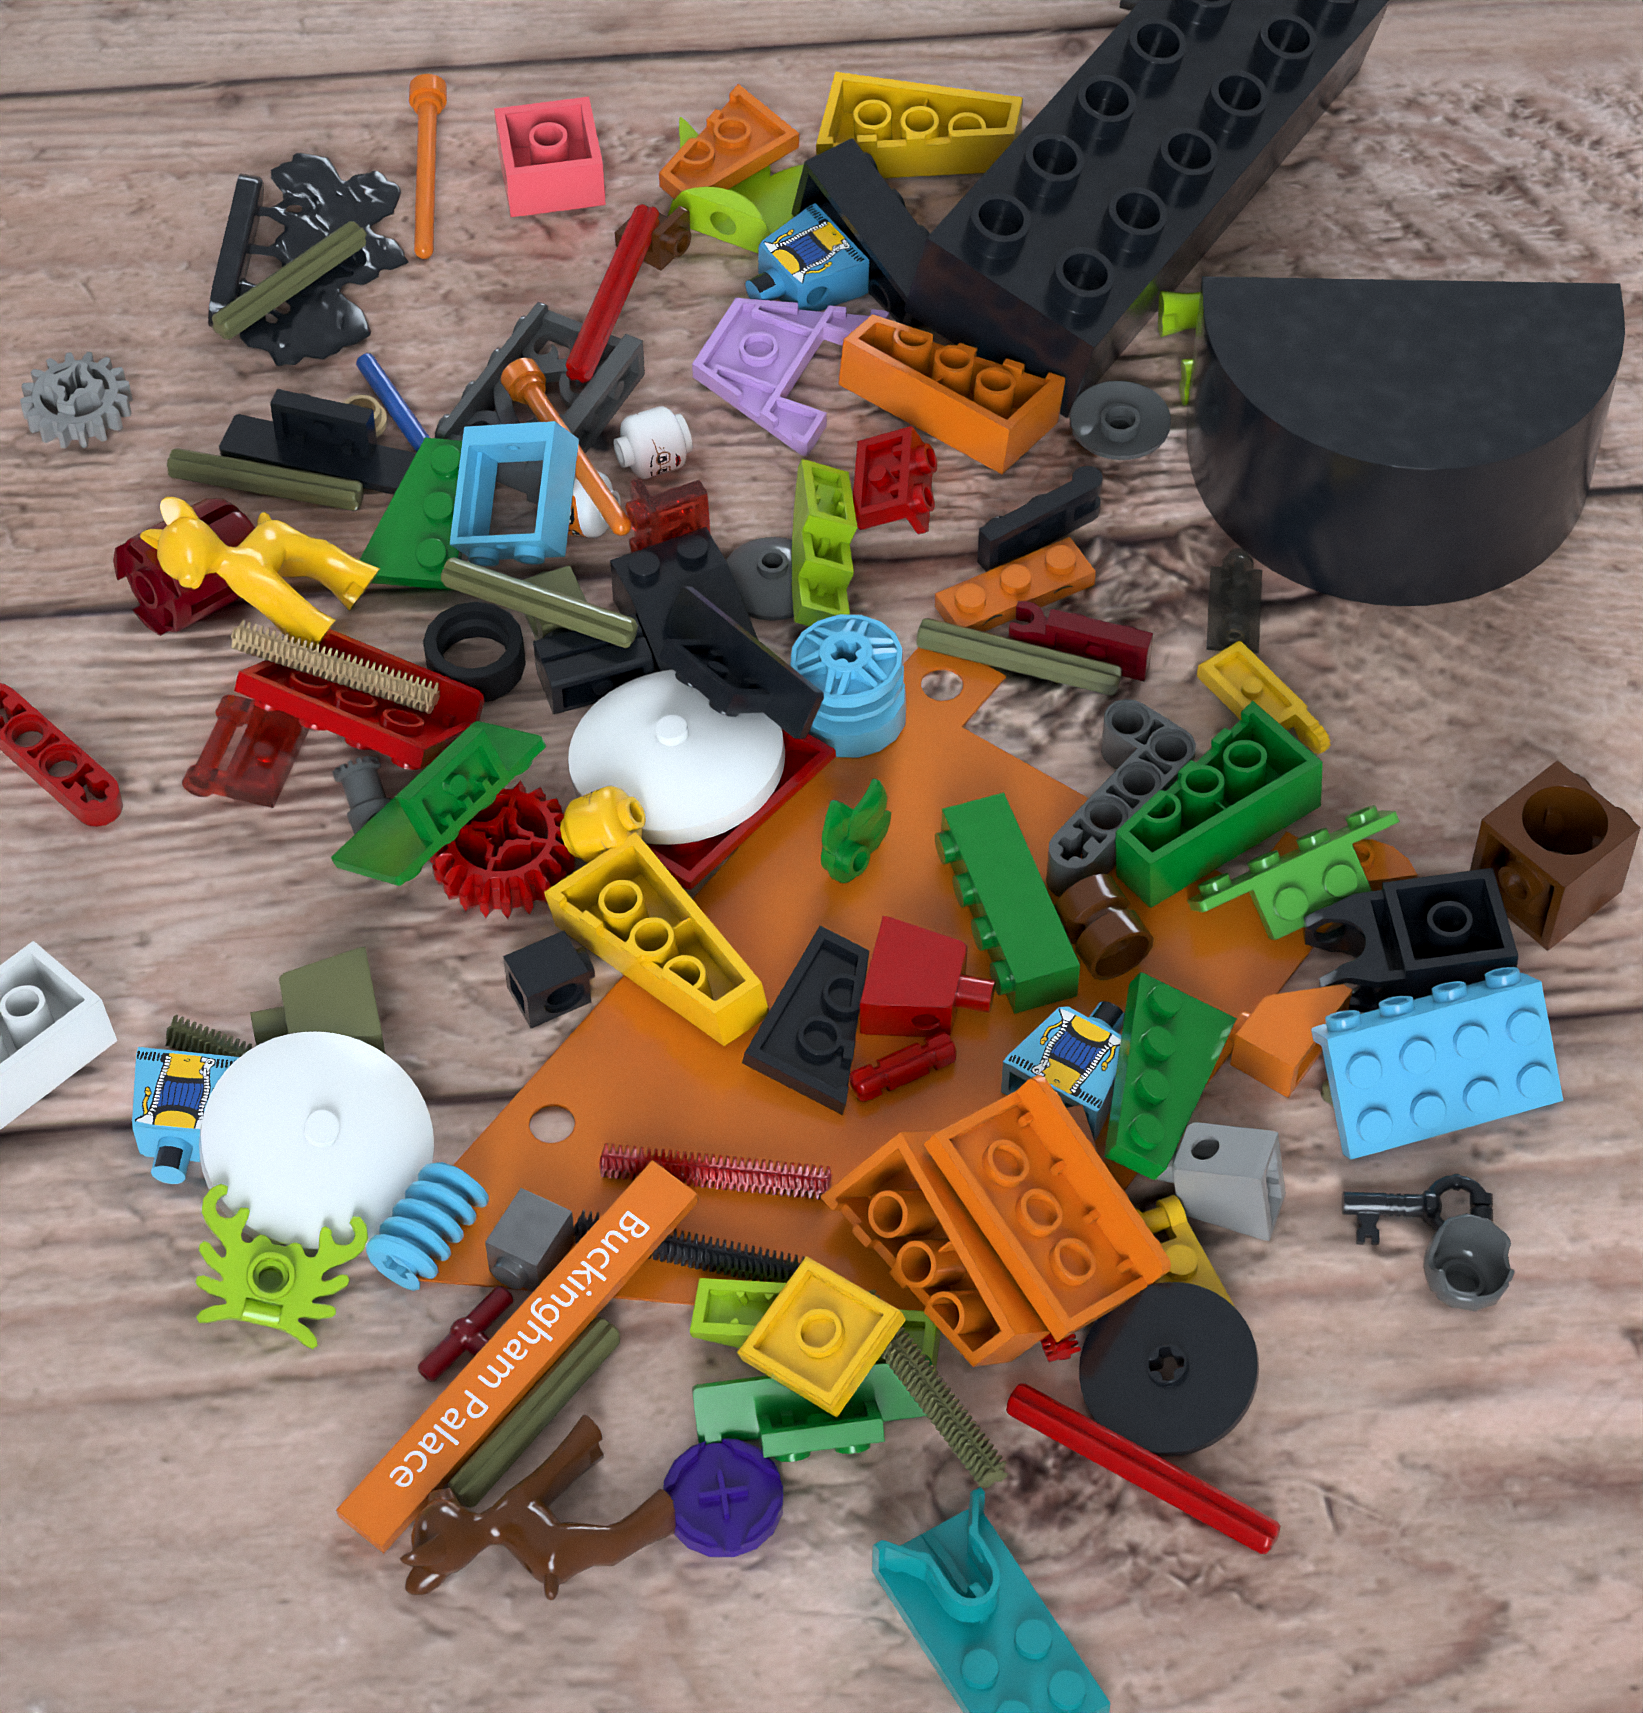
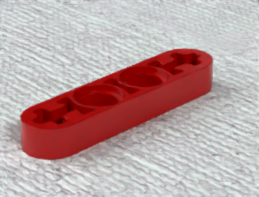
(55, 748)

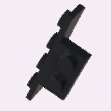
(318, 439)
(735, 667)

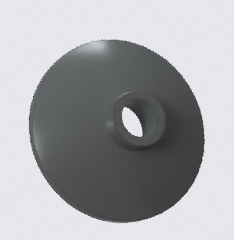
(1120, 420)
(764, 577)

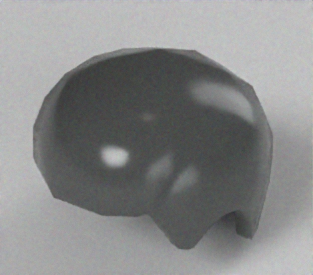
(1468, 1262)

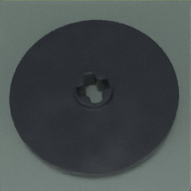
(1206, 1393)

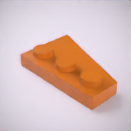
(731, 147)

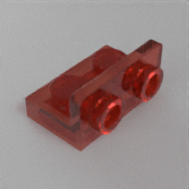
(666, 513)

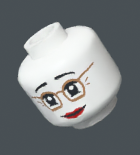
(653, 442)

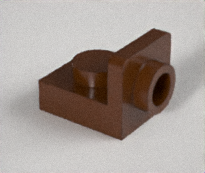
(668, 239)

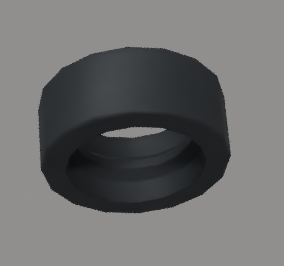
(473, 621)

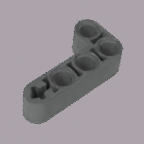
(1147, 759)

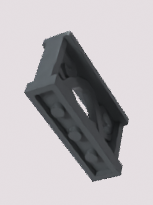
(587, 413)

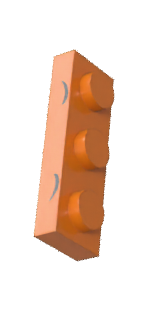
(1036, 578)

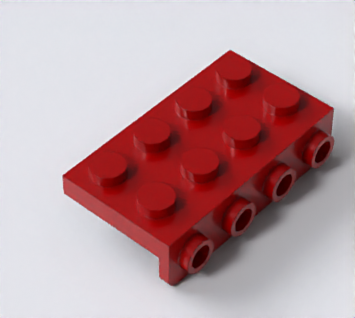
(363, 719)

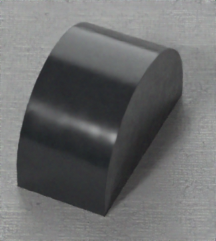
(1400, 426)

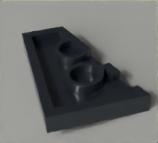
(814, 1021)

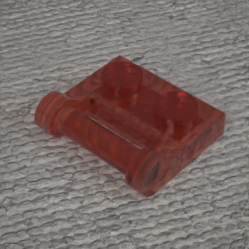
(261, 757)

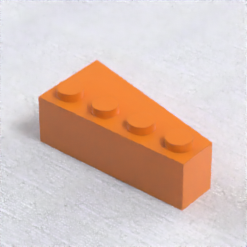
(950, 392)
(937, 1250)

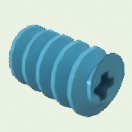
(423, 1221)

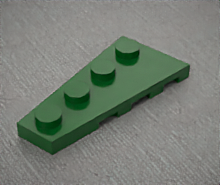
(1161, 1072)

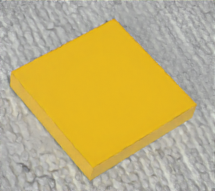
(821, 1336)

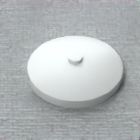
(677, 758)
(313, 1137)

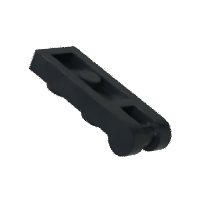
(1041, 520)

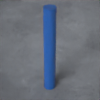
(392, 400)

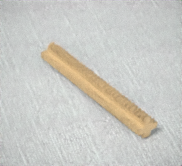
(335, 668)

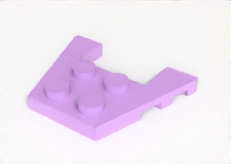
(760, 357)

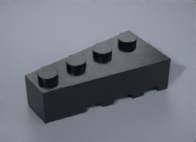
(872, 216)

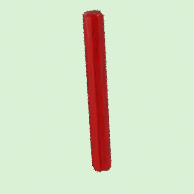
(612, 294)
(1143, 1468)

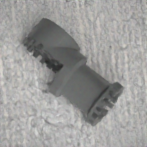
(362, 789)

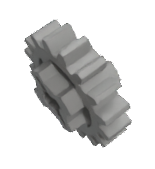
(76, 400)

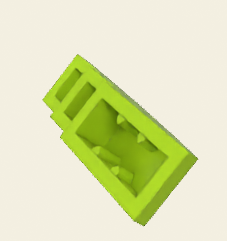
(821, 542)
(732, 1308)

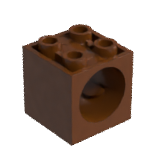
(1548, 890)

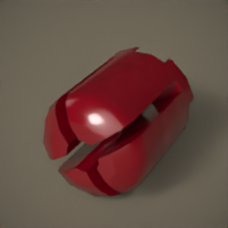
(162, 599)

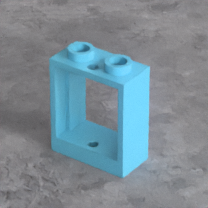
(480, 454)

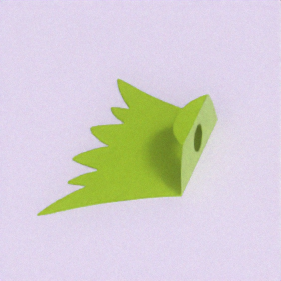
(745, 211)

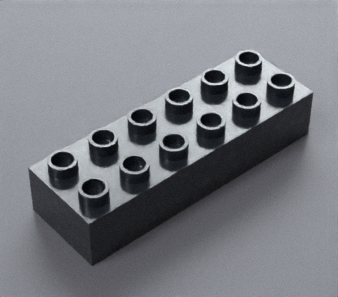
(1132, 177)

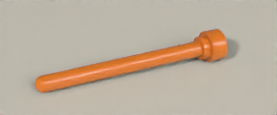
(427, 99)
(526, 385)

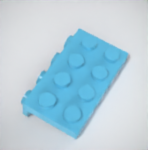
(1439, 1061)

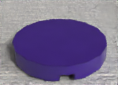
(724, 1497)

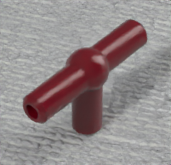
(466, 1334)

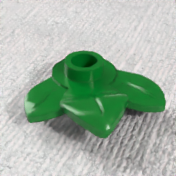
(854, 833)

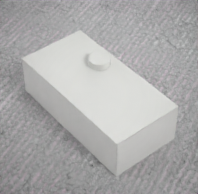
(46, 1028)

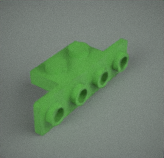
(1302, 880)

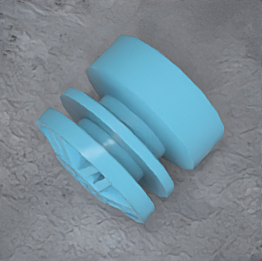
(862, 678)

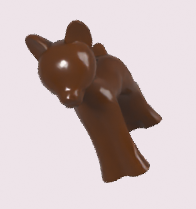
(451, 1536)

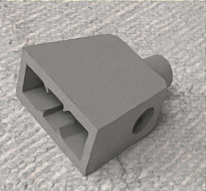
(1229, 1177)

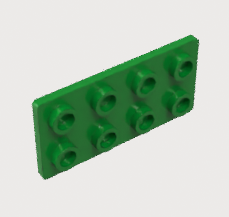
(438, 803)

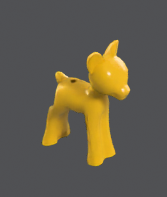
(256, 567)

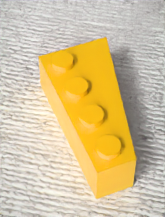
(919, 126)
(658, 937)

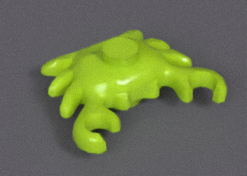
(271, 1281)

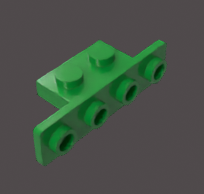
(792, 1425)

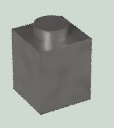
(529, 1241)

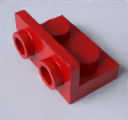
(894, 480)

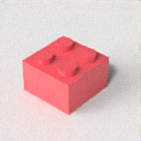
(550, 156)

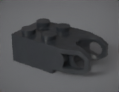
(1415, 936)

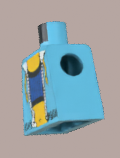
(1074, 1056)
(170, 1106)

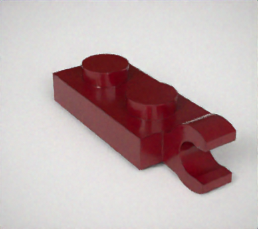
(1085, 637)

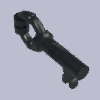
(1428, 1205)

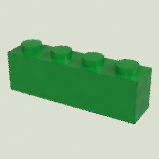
(1008, 903)

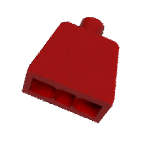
(918, 983)

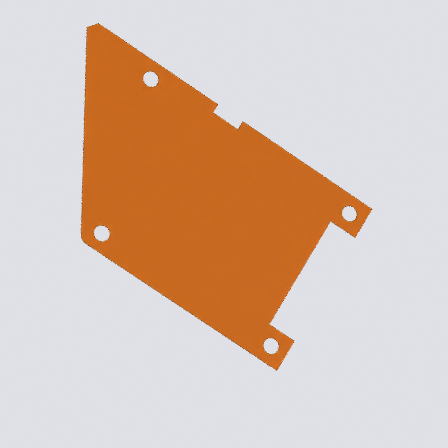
(662, 1083)

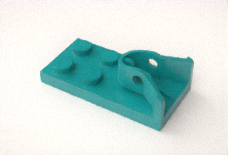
(984, 1620)

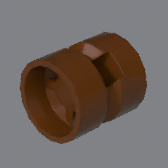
(1101, 926)

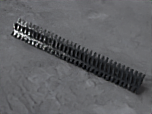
(713, 1256)

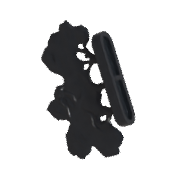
(319, 314)

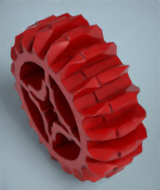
(512, 859)

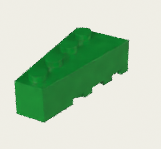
(1219, 807)

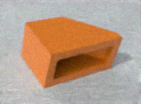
(1277, 1039)

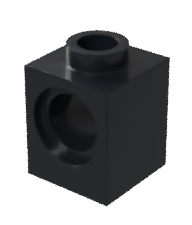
(549, 978)

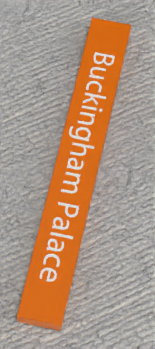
(516, 1357)

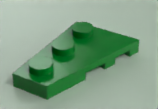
(417, 524)

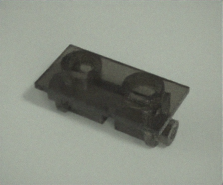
(1234, 602)

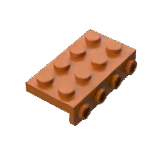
(1049, 1207)

